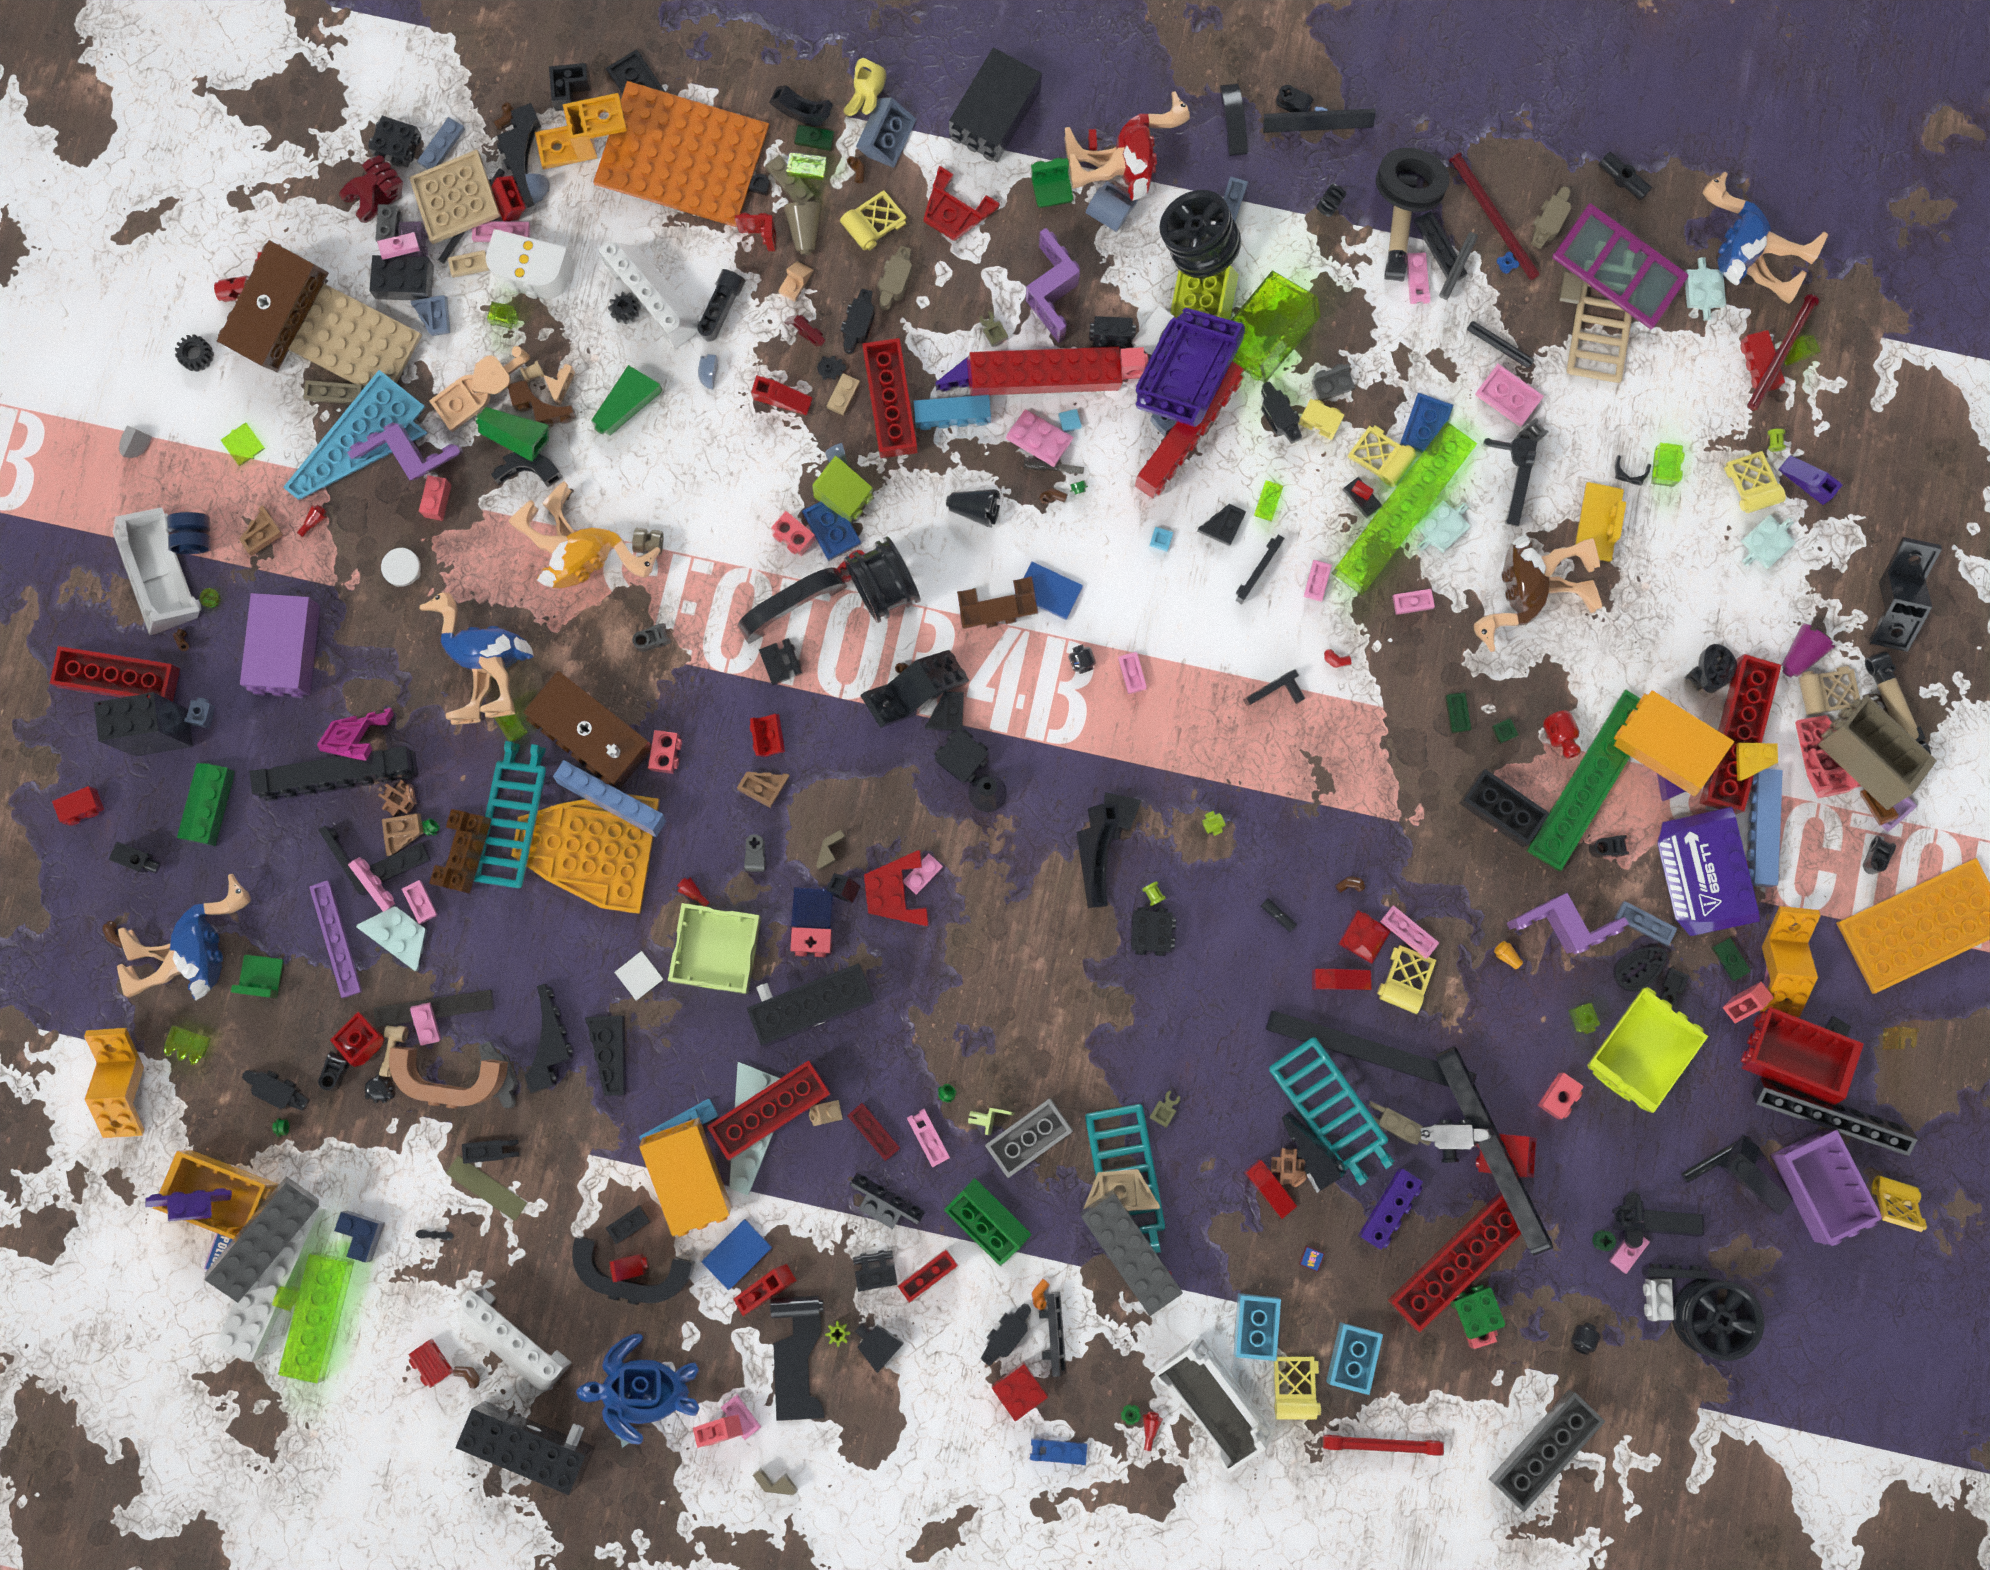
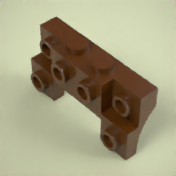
(1000, 609)
(464, 852)

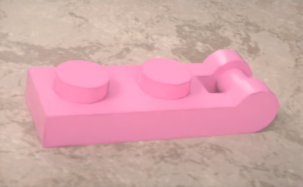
(1417, 278)
(928, 1138)

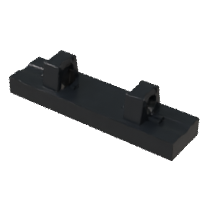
(1057, 1348)

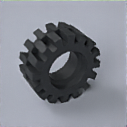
(201, 360)

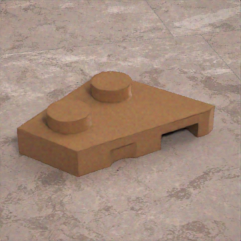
(260, 532)
(763, 786)
(401, 831)

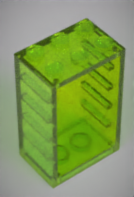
(1274, 324)

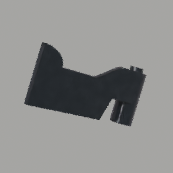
(792, 1356)

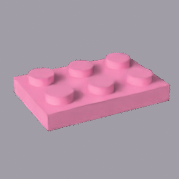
(1509, 395)
(1039, 438)

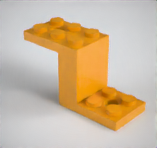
(581, 129)
(1790, 959)
(114, 1083)

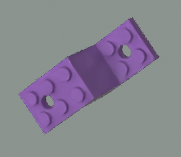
(1052, 284)
(404, 451)
(1568, 924)

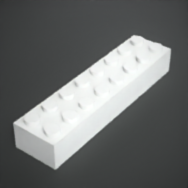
(254, 1316)

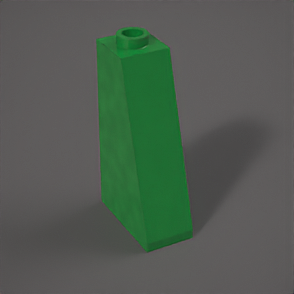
(625, 400)
(513, 432)

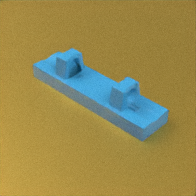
(704, 1110)

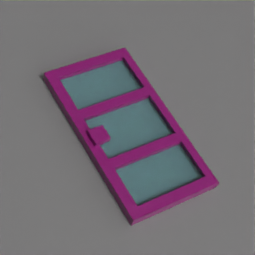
(1620, 266)

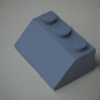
(886, 132)

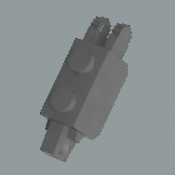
(510, 1084)

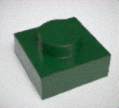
(1505, 731)

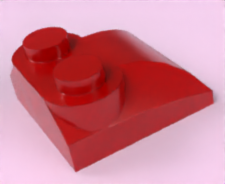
(1364, 936)
(357, 1040)

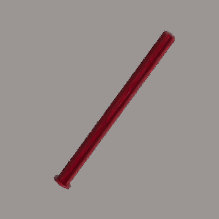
(1494, 216)
(1783, 351)

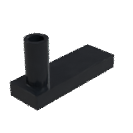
(1287, 679)

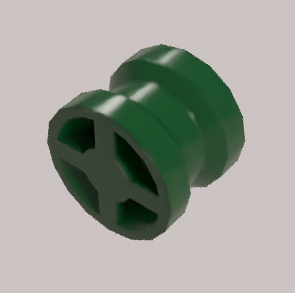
(1599, 1240)

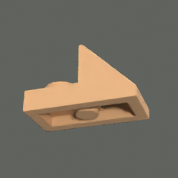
(795, 281)
(559, 387)

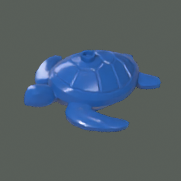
(639, 1390)

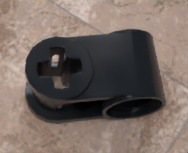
(1295, 100)
(1612, 846)
(1881, 853)
(333, 1070)

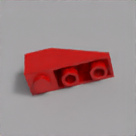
(780, 395)

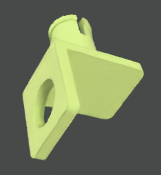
(986, 1119)

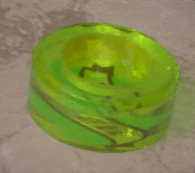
(210, 598)

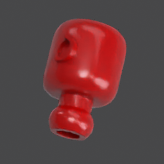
(1563, 732)

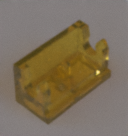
(1895, 1037)

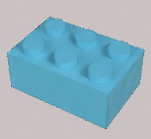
(1257, 1327)
(1354, 1358)

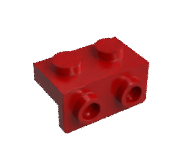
(767, 735)

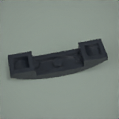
(1234, 119)

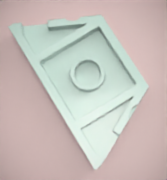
(397, 934)

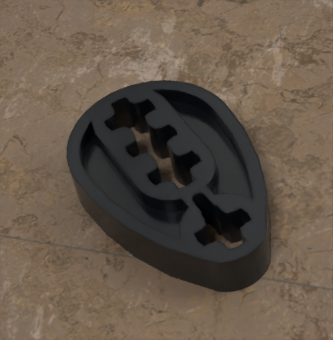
(1722, 674)
(1631, 960)

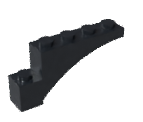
(517, 146)
(1094, 850)
(552, 1045)

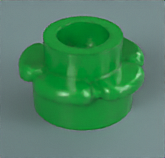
(1078, 487)
(430, 827)
(946, 1093)
(281, 1127)
(1130, 1420)

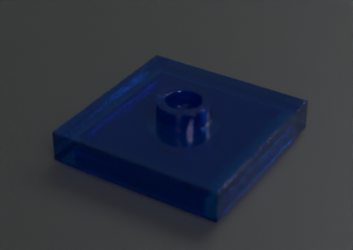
(812, 908)

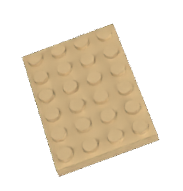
(353, 339)

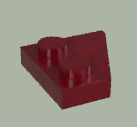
(805, 330)

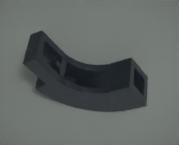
(799, 108)
(515, 463)

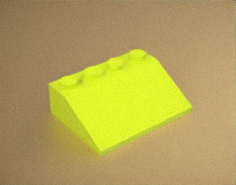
(1208, 295)

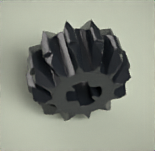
(1331, 200)
(617, 306)

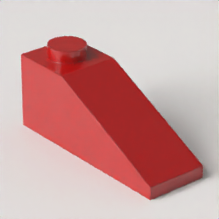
(1341, 979)
(1270, 1188)
(628, 1267)
(764, 1289)

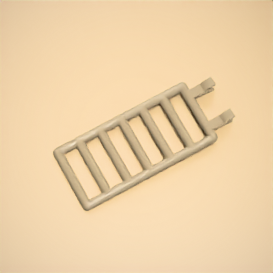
(1576, 335)

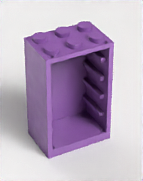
(280, 645)
(1826, 1187)

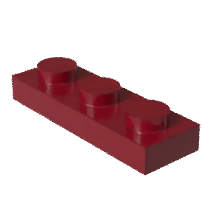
(873, 1131)

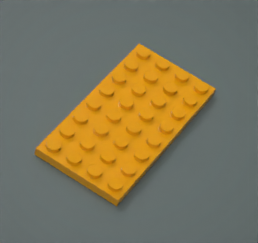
(1920, 926)

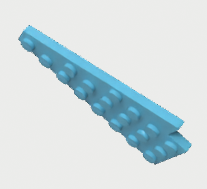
(374, 408)

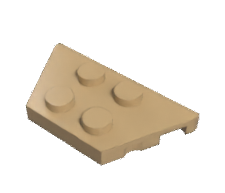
(1128, 1187)

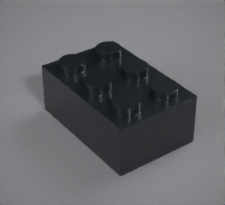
(401, 278)

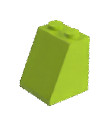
(842, 490)

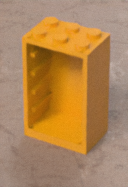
(1672, 742)
(196, 1171)
(685, 1177)

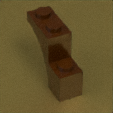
(524, 399)

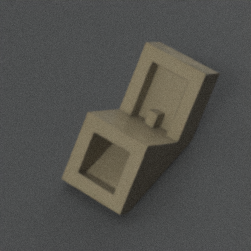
(1570, 287)
(825, 857)
(782, 1486)

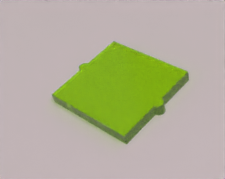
(242, 444)

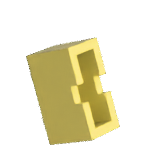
(1321, 418)

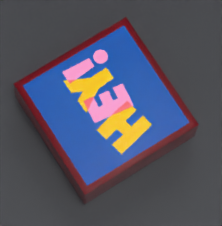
(1311, 1258)

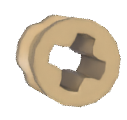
(532, 372)

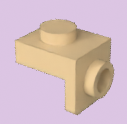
(825, 1113)

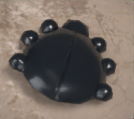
(830, 367)
(378, 1089)

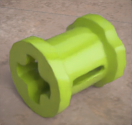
(1776, 440)
(1153, 893)

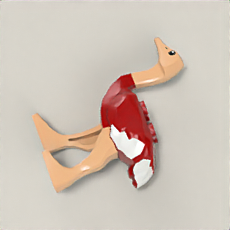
(1133, 152)

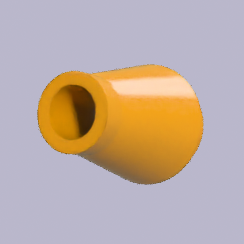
(1506, 953)

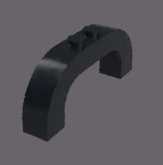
(787, 600)
(588, 1272)

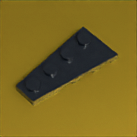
(608, 1042)

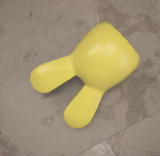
(867, 87)

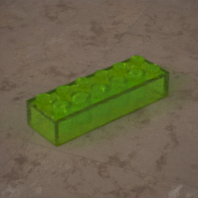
(316, 1317)

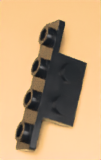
(883, 1204)

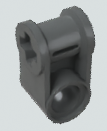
(1533, 431)
(653, 638)
(755, 858)

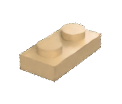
(468, 264)
(843, 394)

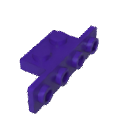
(188, 1206)

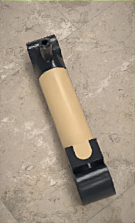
(1399, 236)
(1882, 670)

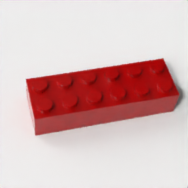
(889, 398)
(112, 674)
(769, 1110)

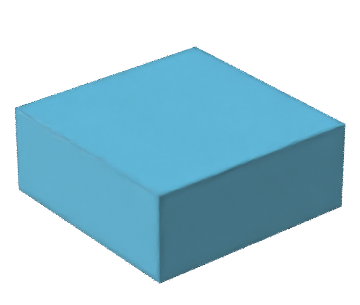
(1069, 420)
(1161, 539)

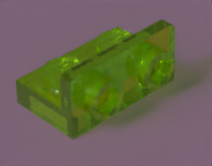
(806, 166)

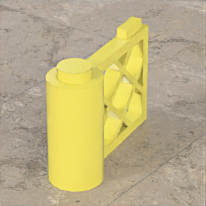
(860, 226)
(1396, 463)
(1757, 497)
(1401, 994)
(1298, 1405)

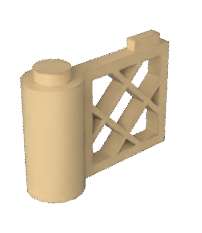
(1815, 691)

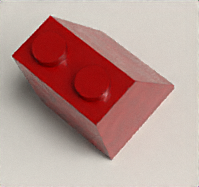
(1522, 1152)

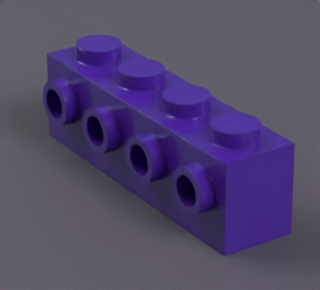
(1390, 1209)

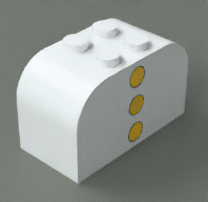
(528, 265)

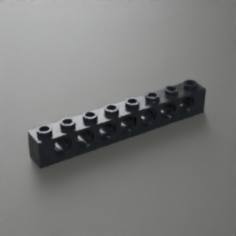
(1835, 1117)

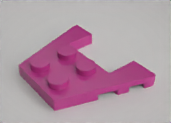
(344, 735)

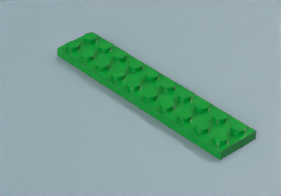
(1584, 790)

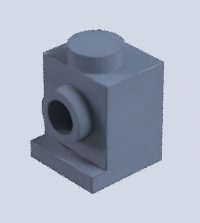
(1163, 426)
(205, 716)

